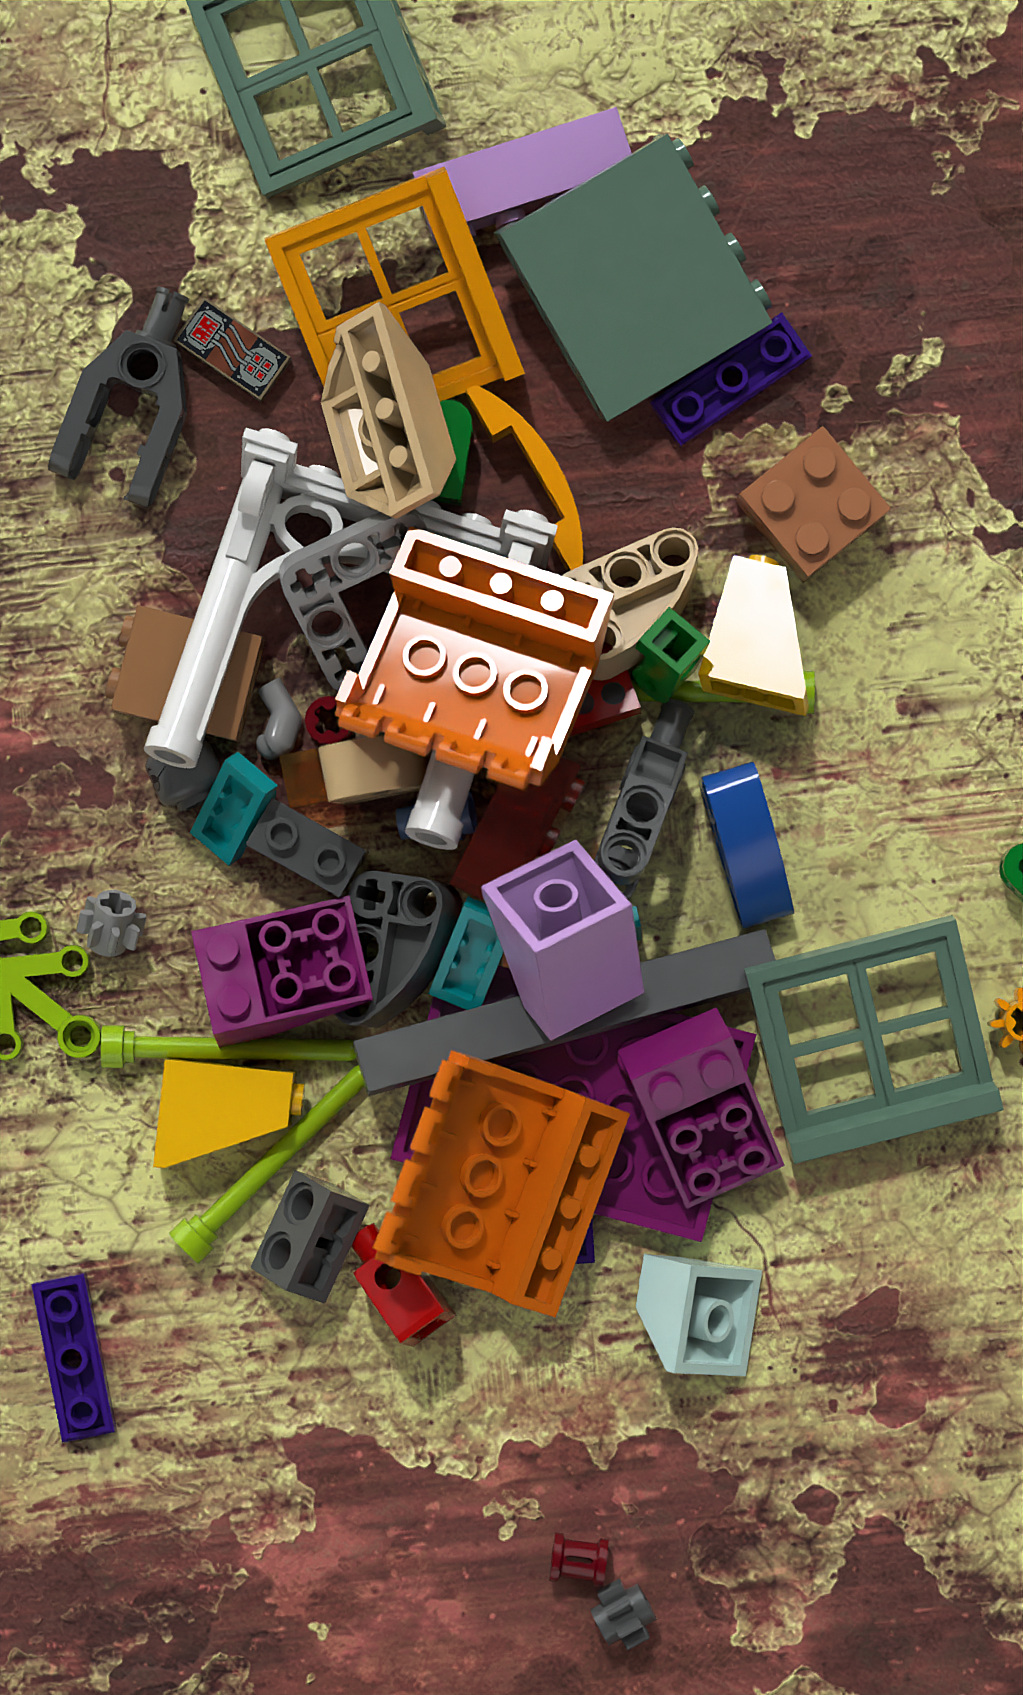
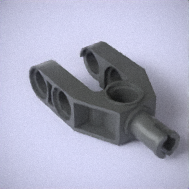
(115, 367)
(645, 797)

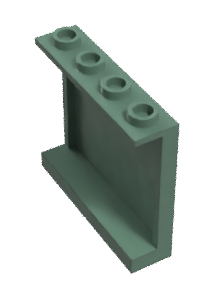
(636, 276)

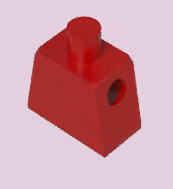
(413, 1306)

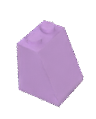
(566, 938)

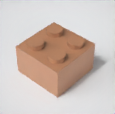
(813, 504)

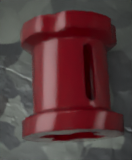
(313, 722)
(576, 1570)

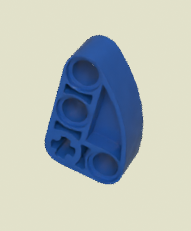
(747, 844)

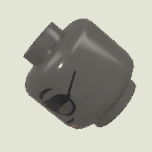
(184, 786)

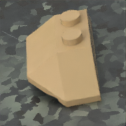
(385, 416)

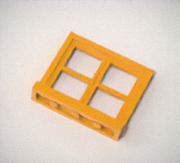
(464, 275)

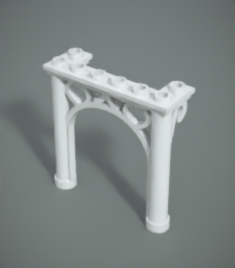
(233, 585)

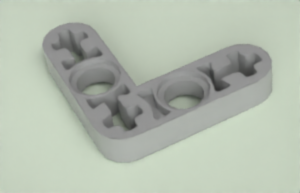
(324, 592)

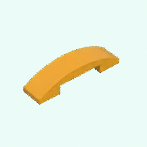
(501, 420)

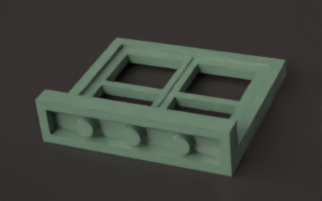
(397, 57)
(890, 1110)

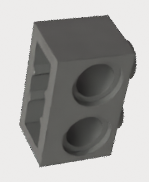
(307, 848)
(309, 1236)

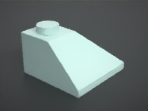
(698, 1313)

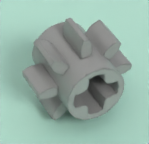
(111, 923)

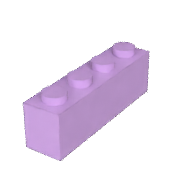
(529, 172)

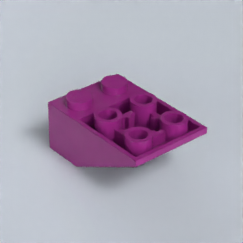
(281, 970)
(701, 1107)

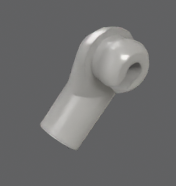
(283, 723)

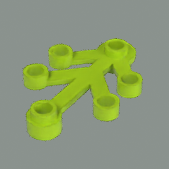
(14, 982)

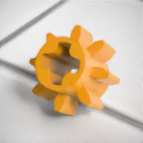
(1006, 1021)

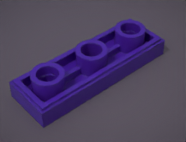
(704, 398)
(69, 1323)

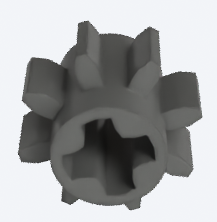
(623, 1614)

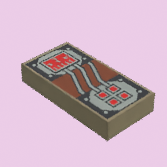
(232, 349)

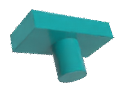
(233, 808)
(469, 958)

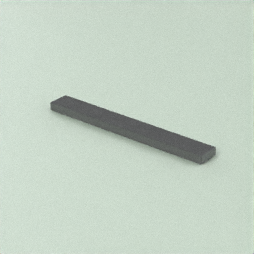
(508, 1030)

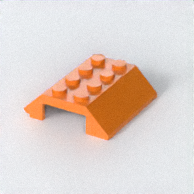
(477, 660)
(500, 1183)

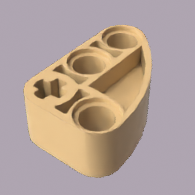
(640, 605)
(370, 770)

